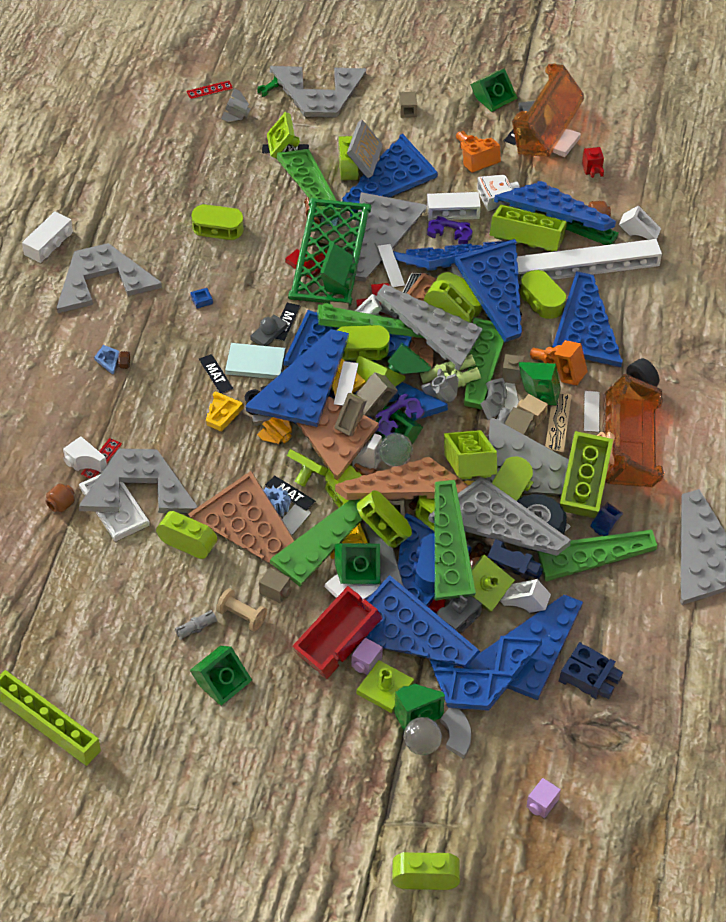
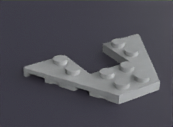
(317, 101)
(98, 262)
(137, 467)

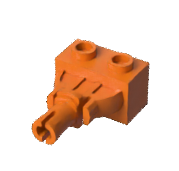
(478, 152)
(568, 360)

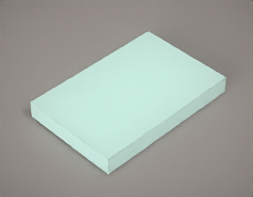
(255, 361)

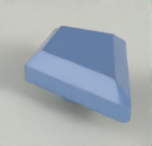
(107, 358)

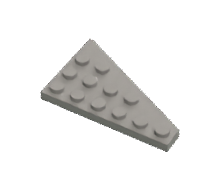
(386, 224)
(443, 331)
(547, 466)
(498, 516)
(701, 550)

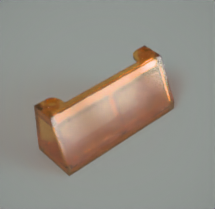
(550, 115)
(631, 418)

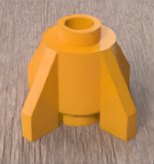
(277, 431)

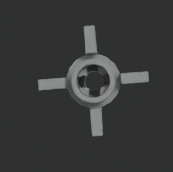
(237, 107)
(442, 387)

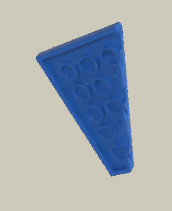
(555, 204)
(433, 258)
(494, 281)

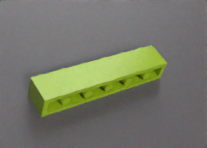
(48, 719)

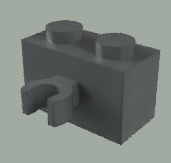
(461, 612)

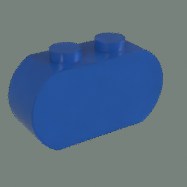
(425, 567)

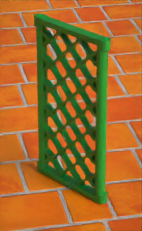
(313, 212)

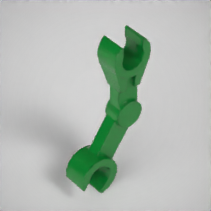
(268, 87)

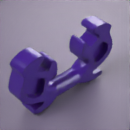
(463, 230)
(413, 406)

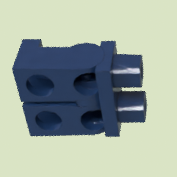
(514, 561)
(590, 672)

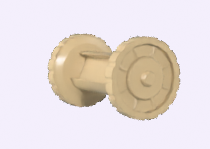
(228, 602)

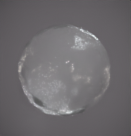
(395, 449)
(422, 736)

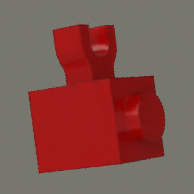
(593, 161)

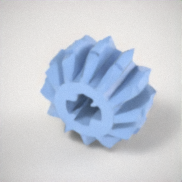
(279, 499)

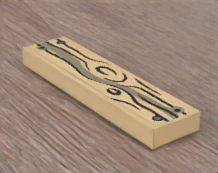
(558, 424)

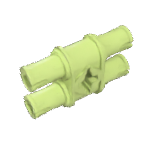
(449, 369)

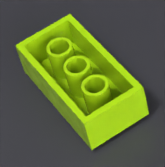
(528, 228)
(470, 454)
(586, 474)

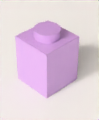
(366, 656)
(543, 798)

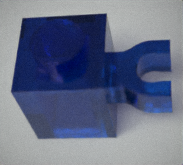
(606, 519)

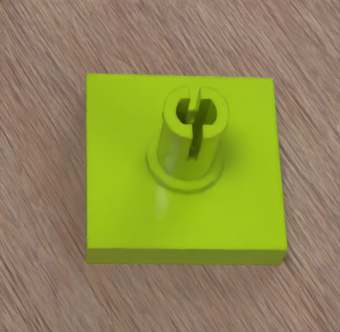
(281, 135)
(308, 468)
(490, 582)
(381, 685)

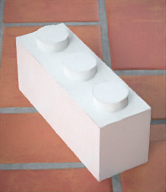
(453, 206)
(47, 237)

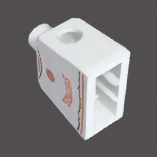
(492, 185)

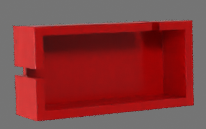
(337, 632)

